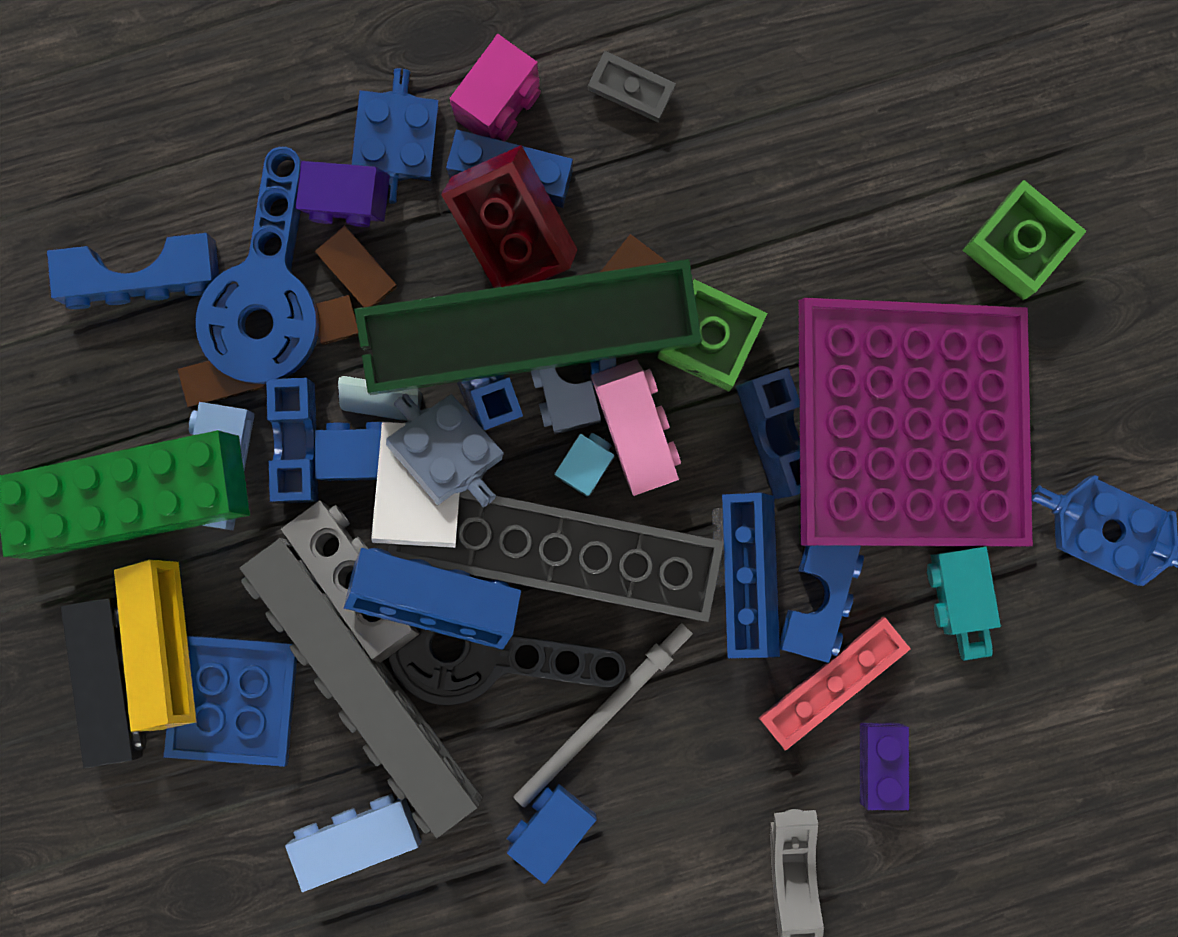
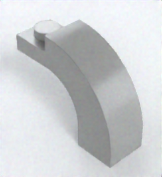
(794, 874)

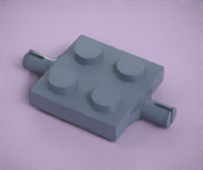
(444, 449)

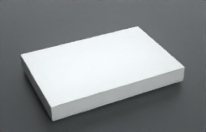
(404, 509)

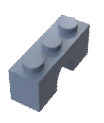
(566, 404)

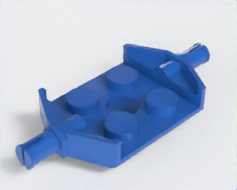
(1147, 532)

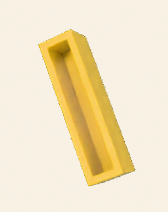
(154, 645)

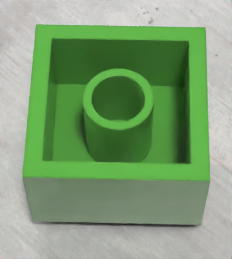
(1024, 240)
(727, 337)

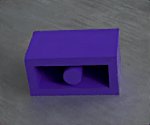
(342, 192)
(884, 766)

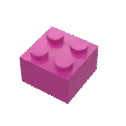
(496, 90)

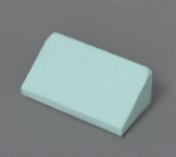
(355, 398)

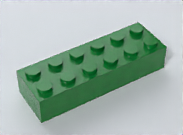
(123, 495)

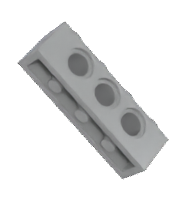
(308, 536)

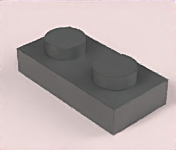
(631, 86)

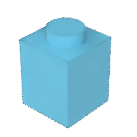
(585, 463)

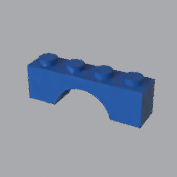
(184, 265)

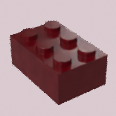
(510, 220)

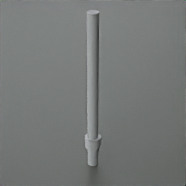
(658, 658)

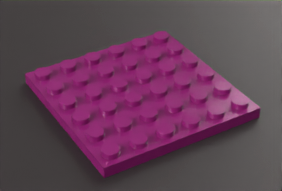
(914, 424)

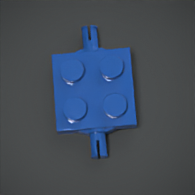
(396, 133)

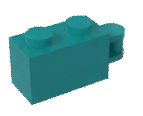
(965, 598)

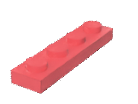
(834, 683)

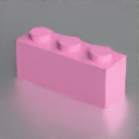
(637, 426)

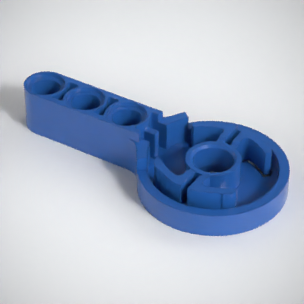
(262, 286)

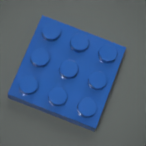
(240, 703)

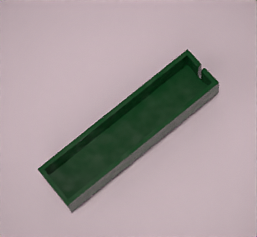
(528, 327)

